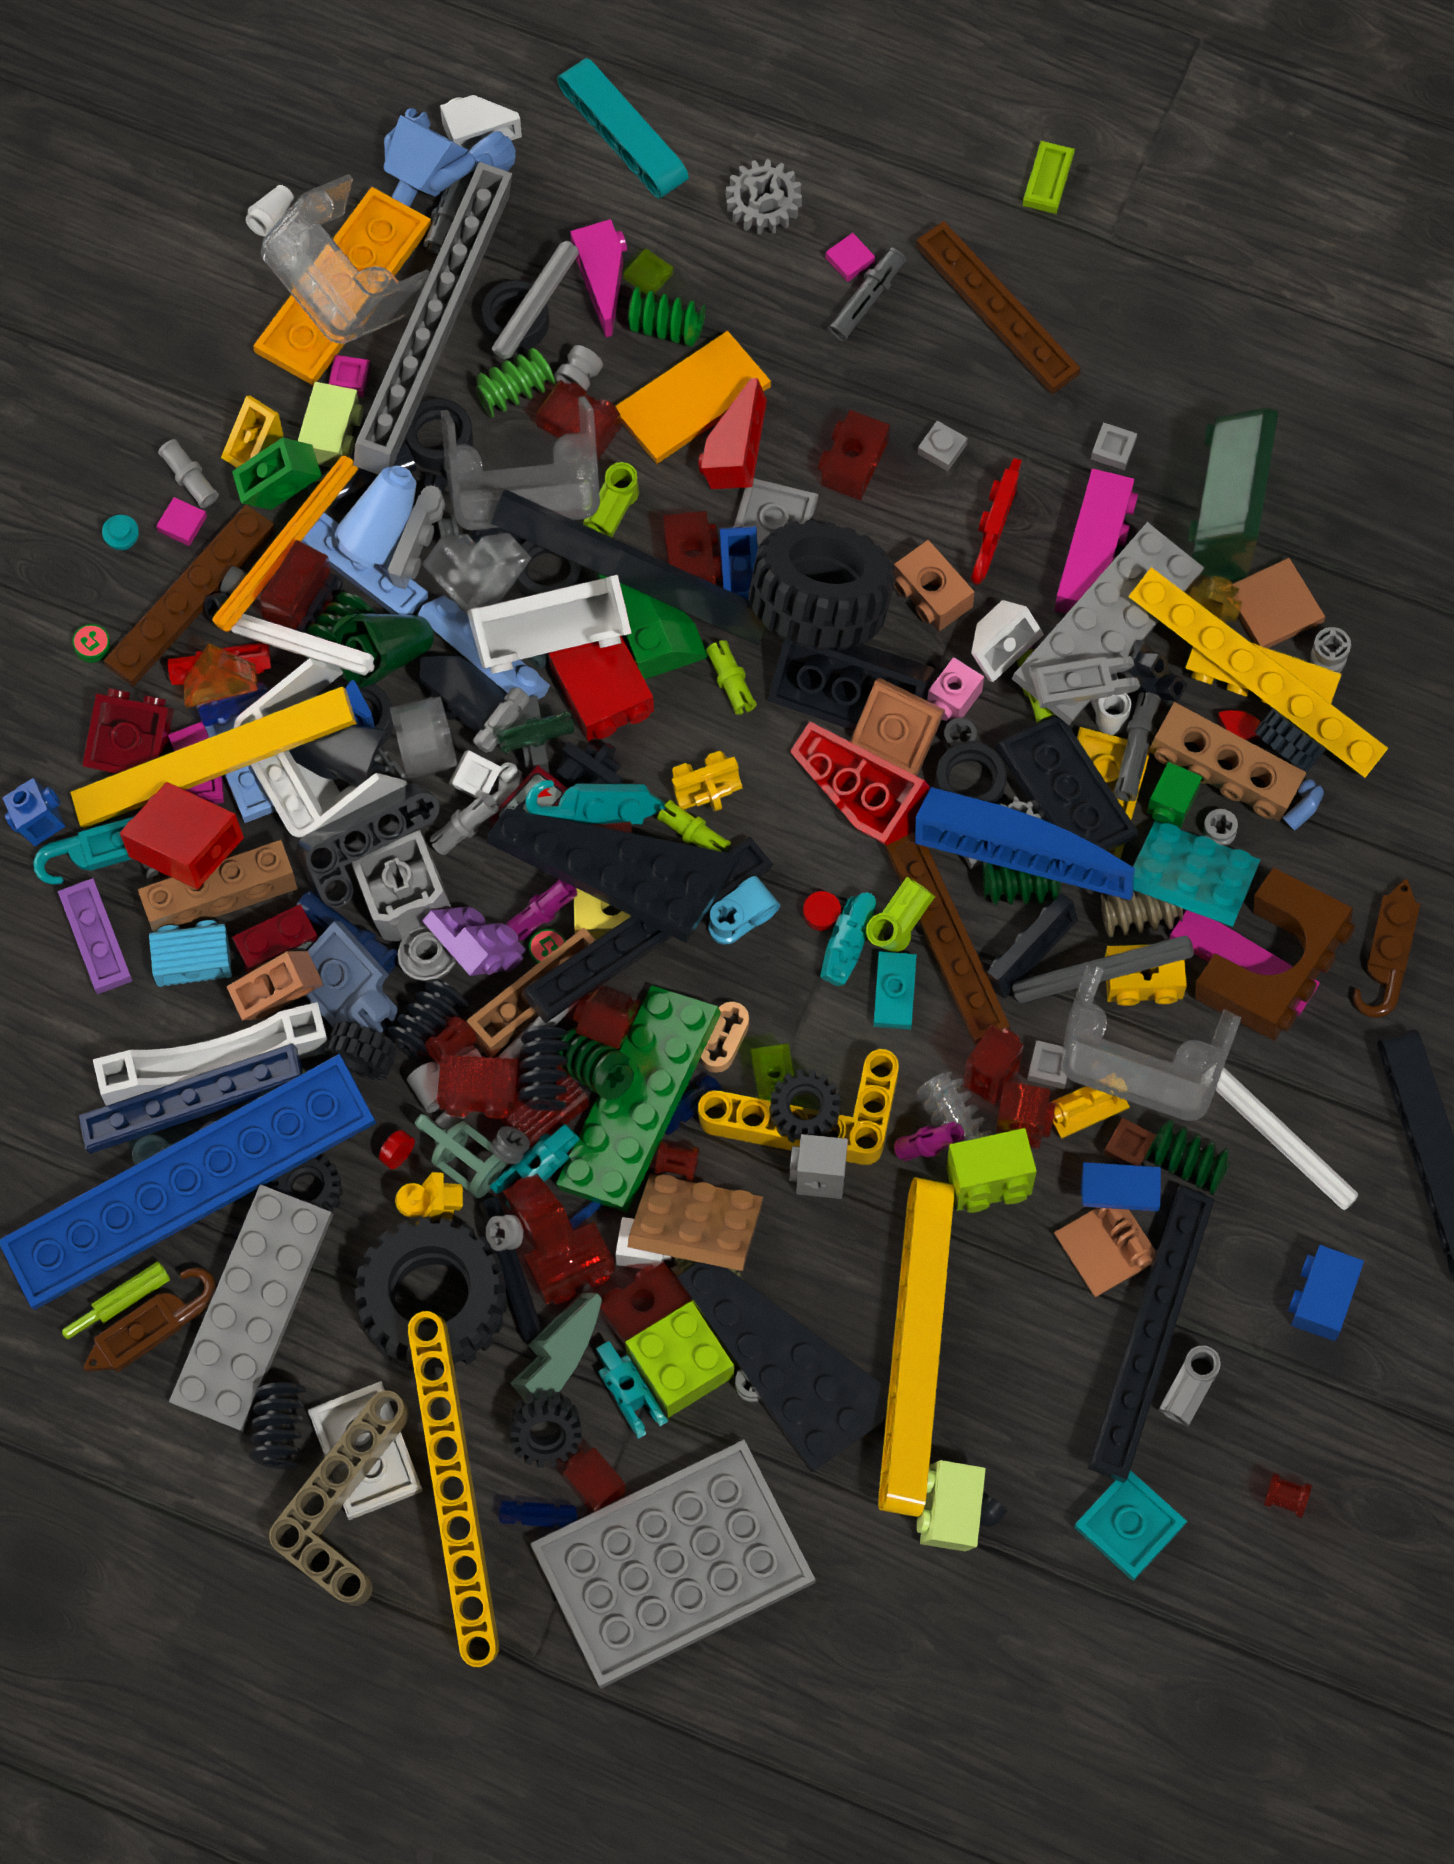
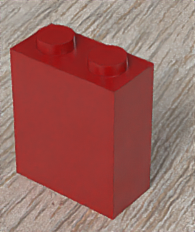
(601, 687)
(181, 835)

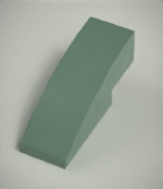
(559, 1348)

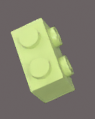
(331, 421)
(952, 1506)

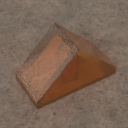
(218, 676)

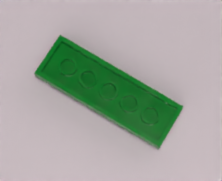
(627, 1130)

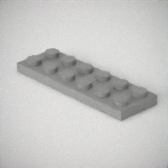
(1105, 617)
(251, 1307)

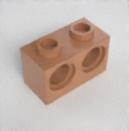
(274, 985)

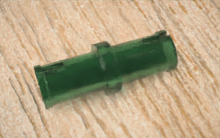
(535, 732)

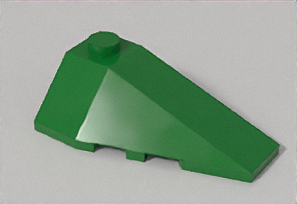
(660, 634)

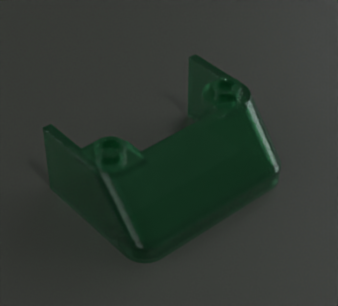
(1233, 492)

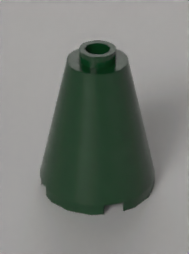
(387, 637)

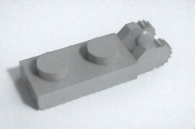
(416, 534)
(1082, 680)

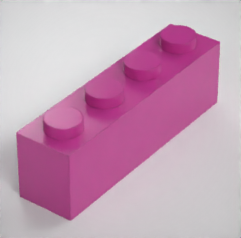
(1096, 534)

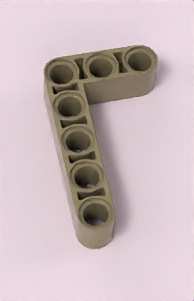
(335, 1495)

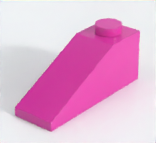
(601, 267)

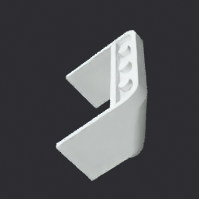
(549, 622)
(299, 795)

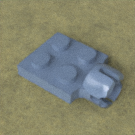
(350, 981)

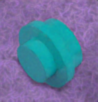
(120, 532)

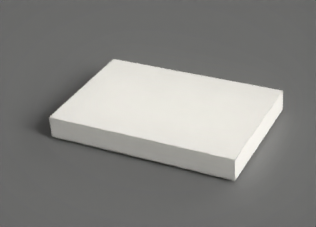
(392, 1475)

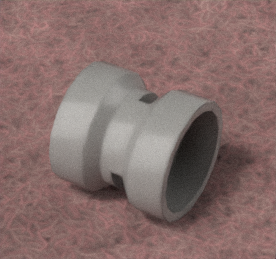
(580, 367)
(1329, 656)

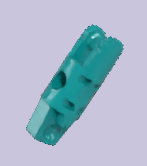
(847, 939)
(549, 1150)
(620, 1373)

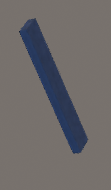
(189, 1098)

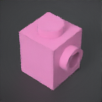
(956, 689)

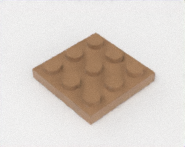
(695, 1221)

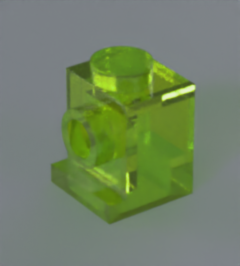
(770, 1060)

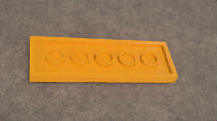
(375, 234)

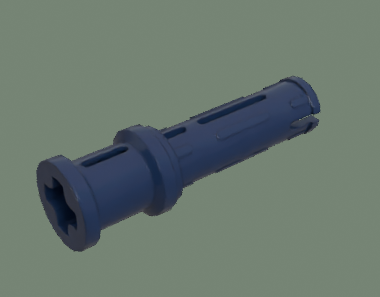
(325, 915)

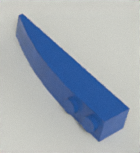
(1019, 843)

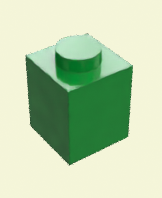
(1174, 795)

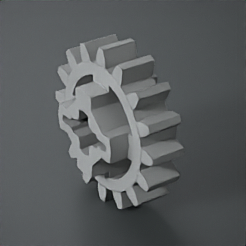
(765, 200)

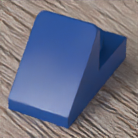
(738, 558)

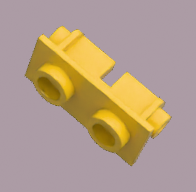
(1084, 1109)

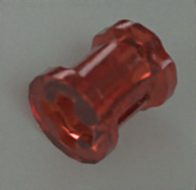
(451, 1040)
(677, 1160)
(1287, 1495)

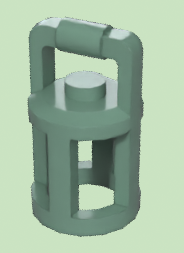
(451, 1144)

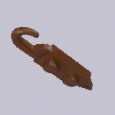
(1390, 948)
(148, 1326)

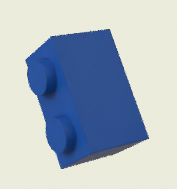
(1326, 1292)

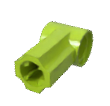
(614, 500)
(901, 912)

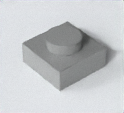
(942, 446)
(1114, 446)
(1046, 1065)

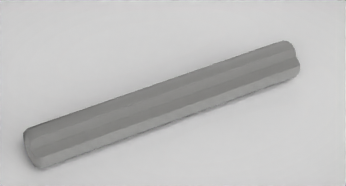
(535, 300)

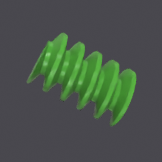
(513, 380)

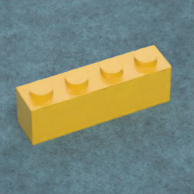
(1318, 678)

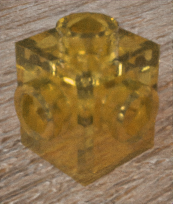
(1219, 590)

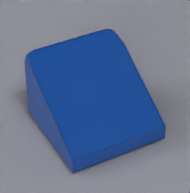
(359, 706)

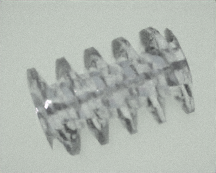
(949, 1106)

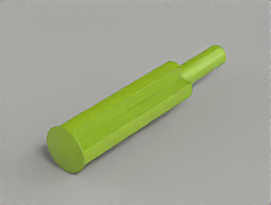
(121, 1298)

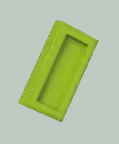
(1048, 177)

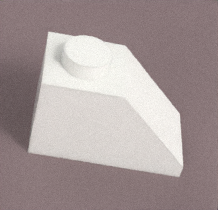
(474, 118)
(1004, 637)

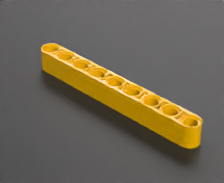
(916, 1348)
(465, 1505)

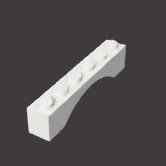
(142, 1071)

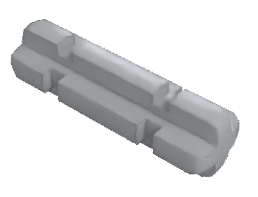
(501, 719)

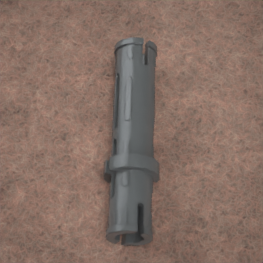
(445, 213)
(875, 282)
(1141, 732)

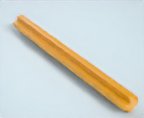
(295, 530)

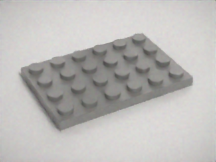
(672, 1563)

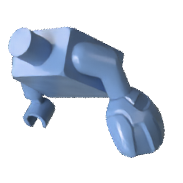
(433, 162)

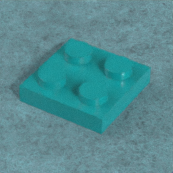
(1130, 1525)

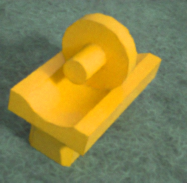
(706, 784)
(430, 1199)

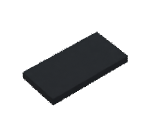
(1066, 784)

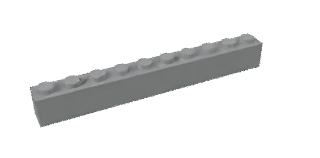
(432, 319)

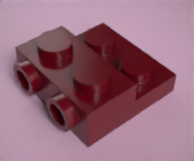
(126, 731)

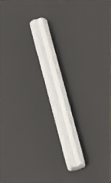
(304, 644)
(1286, 1140)

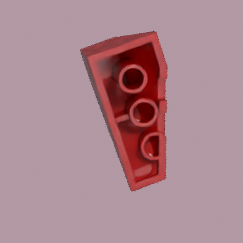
(867, 789)

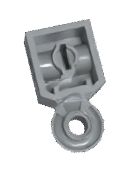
(400, 892)

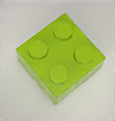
(991, 1170)
(680, 1359)

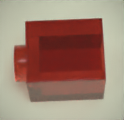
(593, 1480)

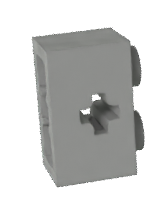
(819, 1166)

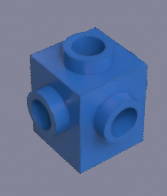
(28, 806)

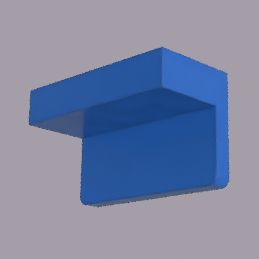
(1120, 1186)

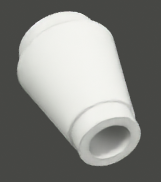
(269, 210)

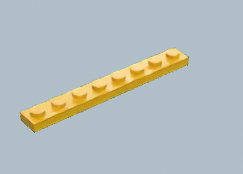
(1258, 672)

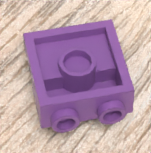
(472, 943)

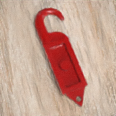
(993, 522)

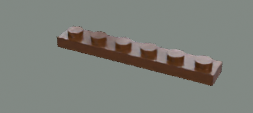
(998, 307)
(186, 597)
(949, 940)

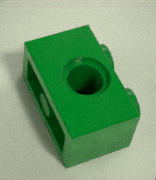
(276, 473)

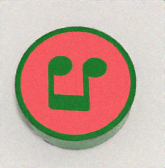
(91, 643)
(544, 943)

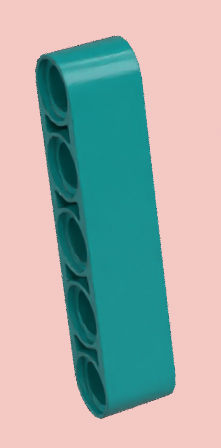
(623, 128)

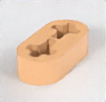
(731, 1041)

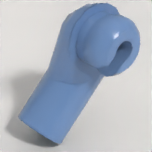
(1307, 806)

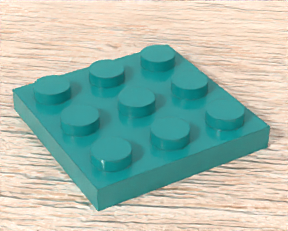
(1194, 873)

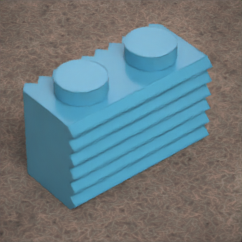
(190, 953)

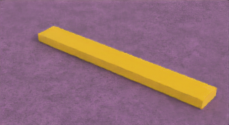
(214, 756)

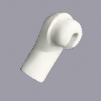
(509, 780)

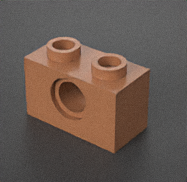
(928, 566)

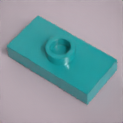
(895, 990)

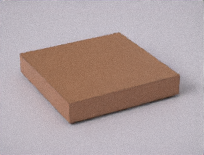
(1277, 604)
(897, 726)

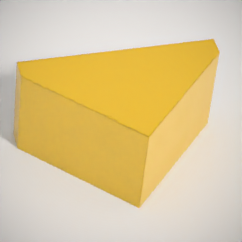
(252, 432)

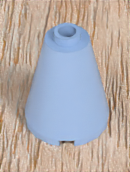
(378, 518)

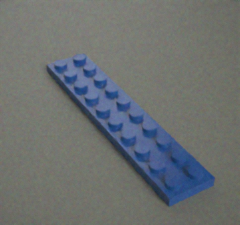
(186, 1182)

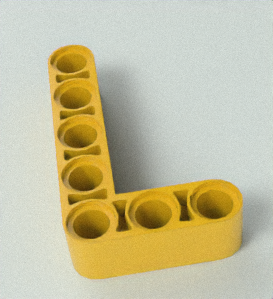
(851, 1128)

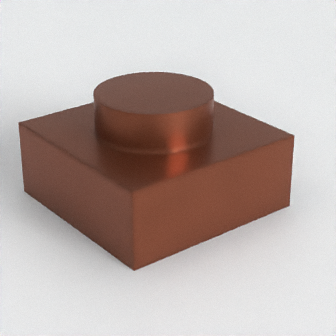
(1129, 1143)

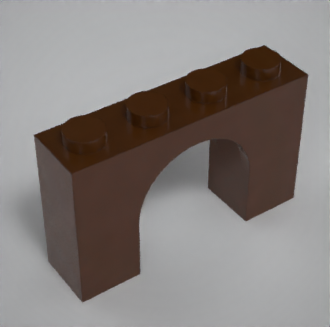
(1270, 1001)

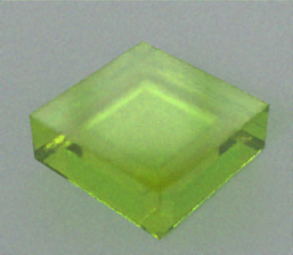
(648, 272)

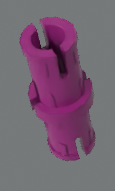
(542, 909)
(928, 1141)

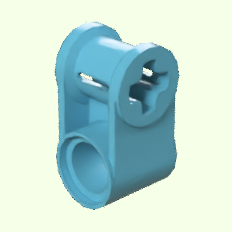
(745, 906)

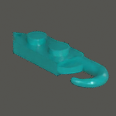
(598, 803)
(88, 850)

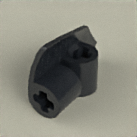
(462, 688)
(343, 754)

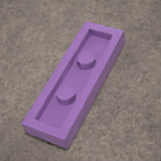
(95, 936)

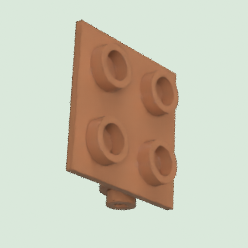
(1106, 1247)

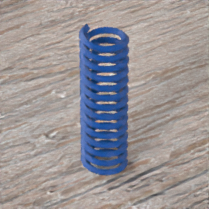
(585, 1210)

